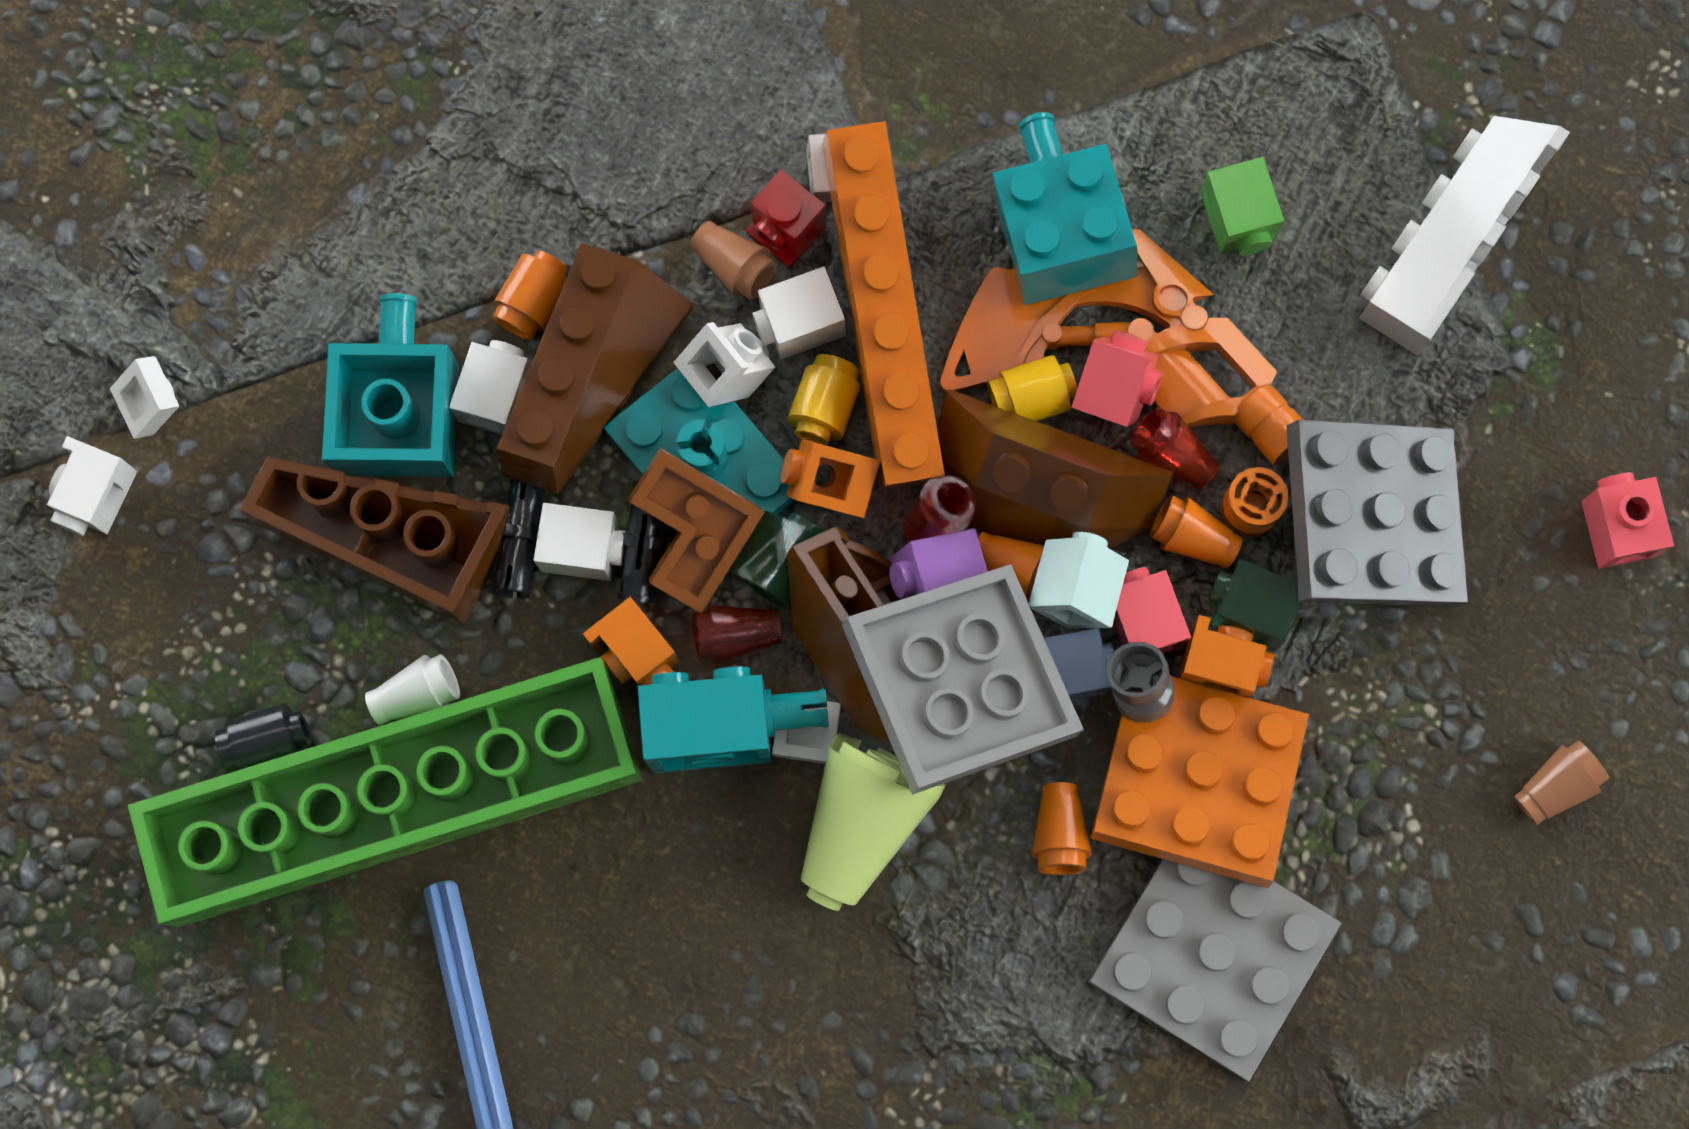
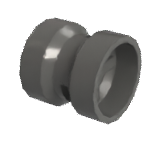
(1138, 668)

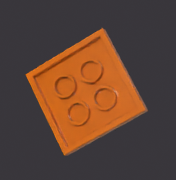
(1204, 783)

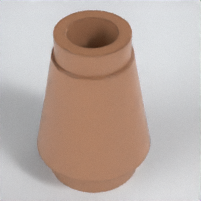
(734, 259)
(1562, 782)

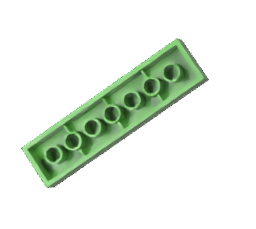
(383, 793)

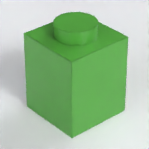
(1242, 207)

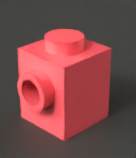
(1118, 379)
(1626, 520)

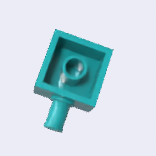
(1063, 216)
(391, 401)
(719, 719)

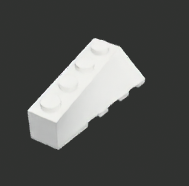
(1459, 230)

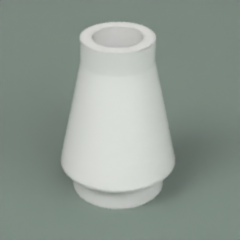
(414, 690)

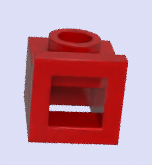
(786, 219)

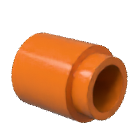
(530, 294)

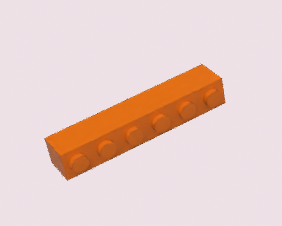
(882, 304)

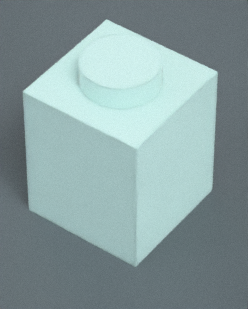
(1079, 582)

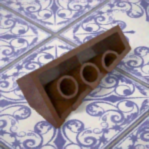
(592, 353)
(395, 535)

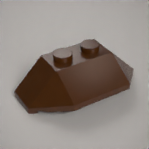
(1044, 481)
(828, 584)

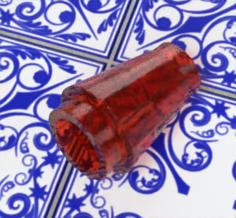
(1169, 443)
(941, 508)
(734, 631)

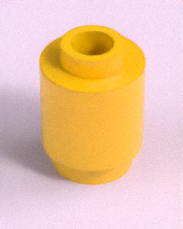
(1034, 388)
(825, 399)

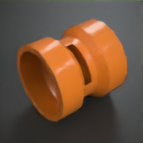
(1245, 510)

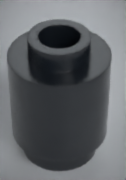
(261, 737)

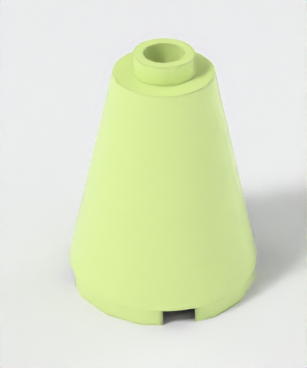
(859, 821)

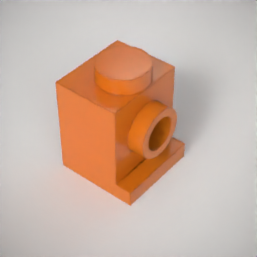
(849, 479)
(633, 644)
(1225, 659)

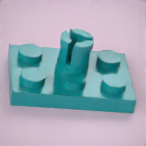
(711, 439)

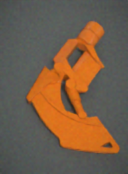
(1006, 333)

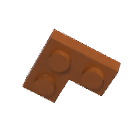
(709, 522)

